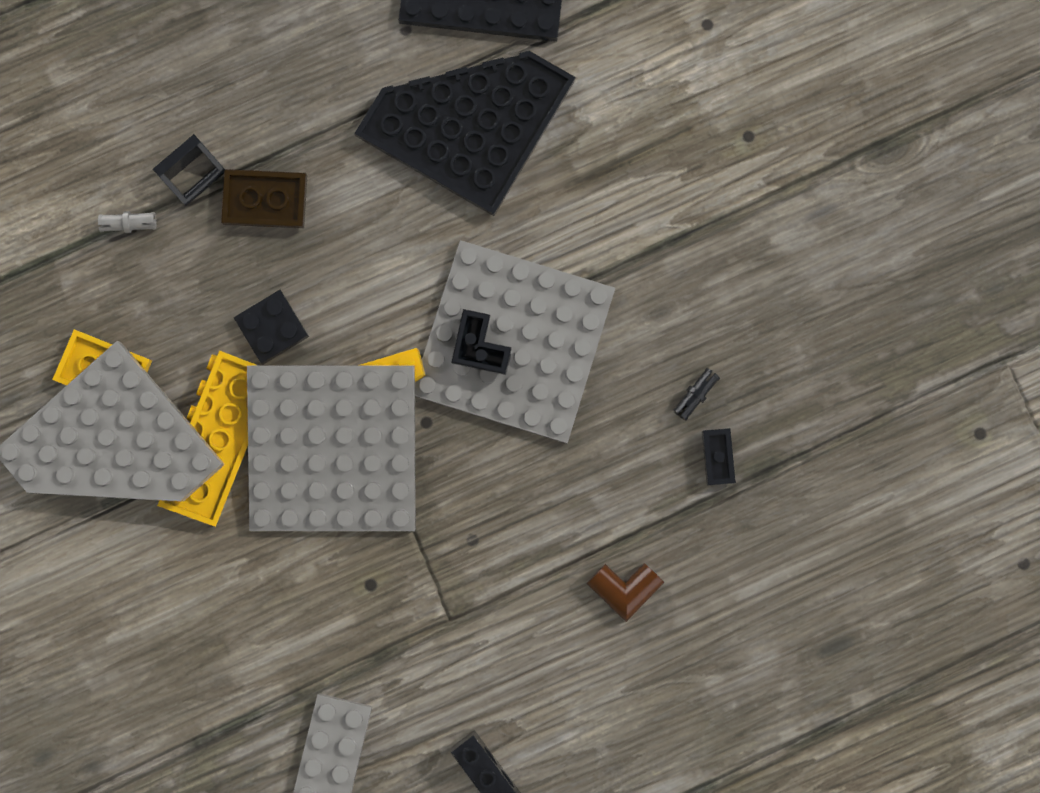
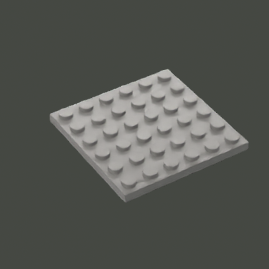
(538, 312)
(331, 447)

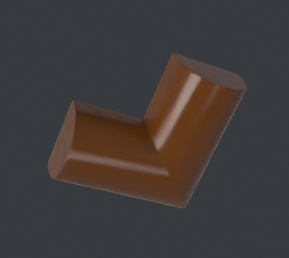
(626, 596)

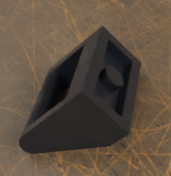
(182, 158)

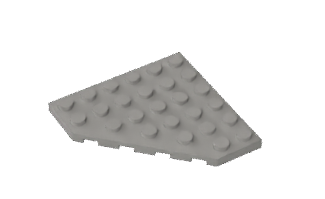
(110, 439)

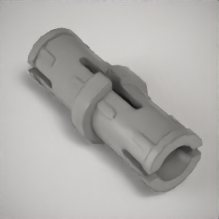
(127, 222)

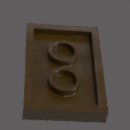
(264, 198)

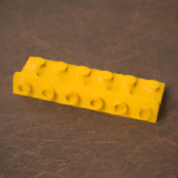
(223, 424)

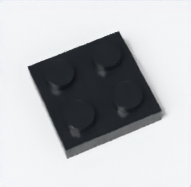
(271, 327)

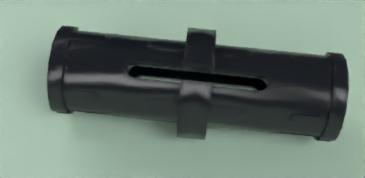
(696, 394)

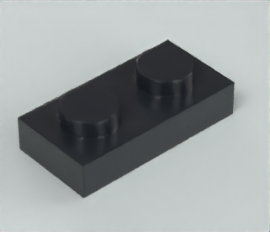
(718, 456)

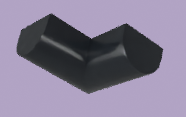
(473, 350)

